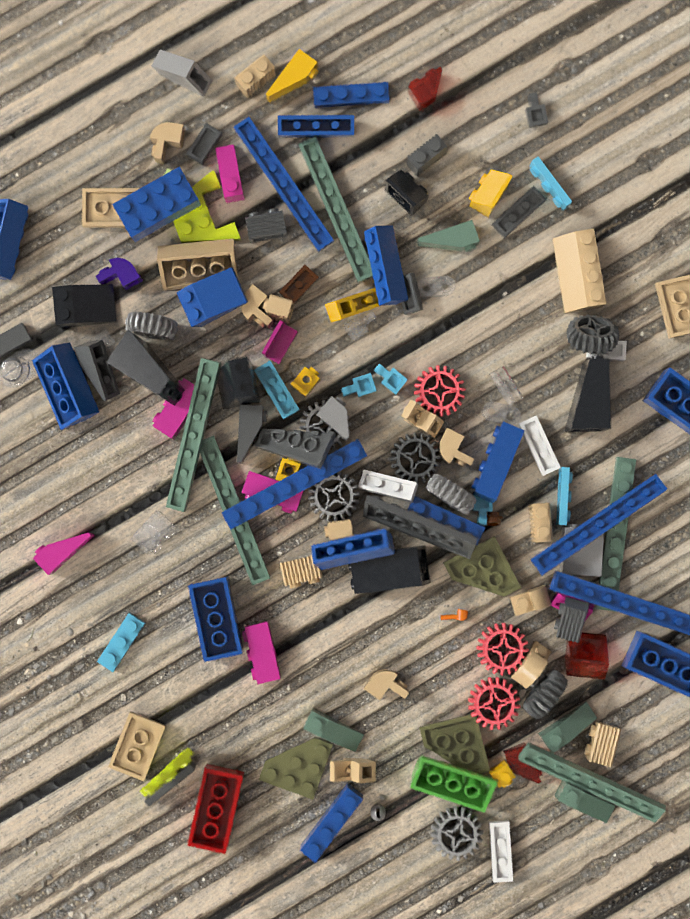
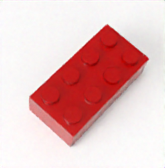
(215, 808)

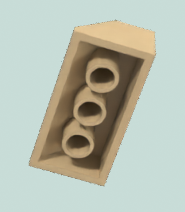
(192, 262)
(579, 271)

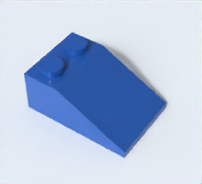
(212, 297)

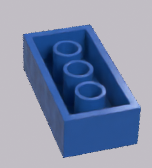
(156, 204)
(671, 398)
(216, 619)
(659, 662)

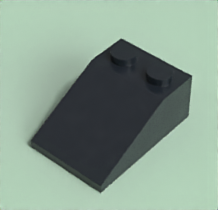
(84, 305)

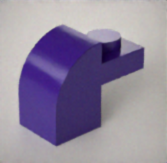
(120, 269)

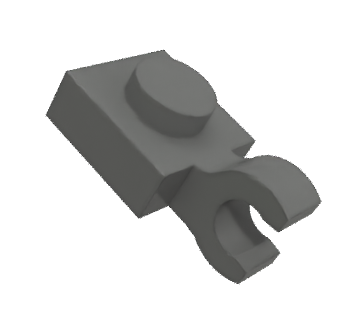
(536, 113)

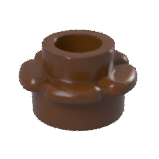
(494, 519)

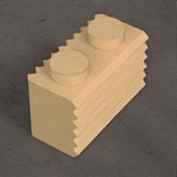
(255, 76)
(278, 308)
(540, 522)
(338, 530)
(300, 571)
(602, 743)

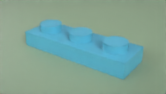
(550, 184)
(276, 390)
(564, 496)
(121, 642)

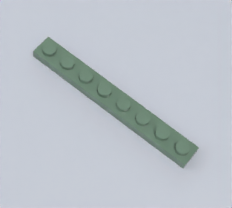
(336, 209)
(193, 434)
(228, 497)
(616, 536)
(591, 782)

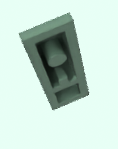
(454, 238)
(567, 727)
(332, 730)
(584, 801)

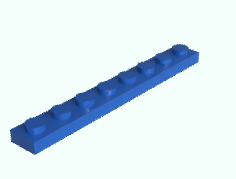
(283, 184)
(293, 485)
(598, 524)
(620, 602)

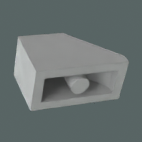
(335, 416)

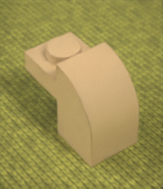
(166, 135)
(252, 308)
(422, 419)
(449, 447)
(531, 600)
(532, 665)
(385, 679)
(353, 769)

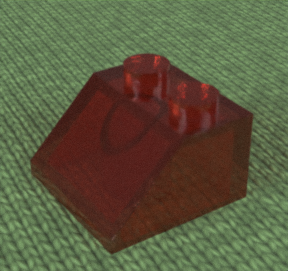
(588, 657)

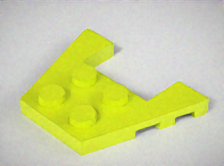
(198, 224)
(168, 772)

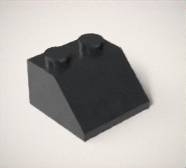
(406, 191)

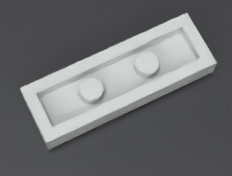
(539, 445)
(388, 486)
(501, 851)

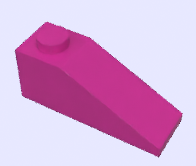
(229, 174)
(54, 555)

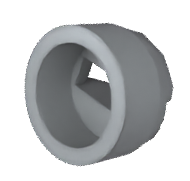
(382, 812)

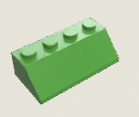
(452, 783)

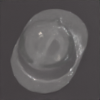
(18, 368)

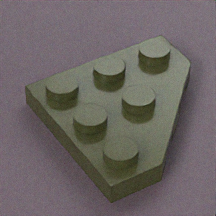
(485, 569)
(457, 742)
(298, 767)

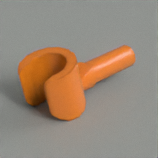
(461, 615)

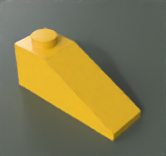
(295, 74)
(352, 305)

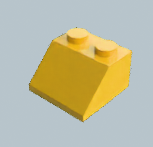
(489, 192)

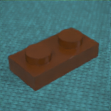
(299, 284)

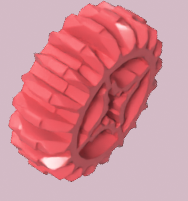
(448, 390)
(502, 657)
(485, 704)

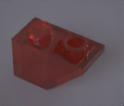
(424, 90)
(520, 768)

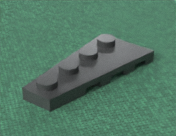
(304, 447)

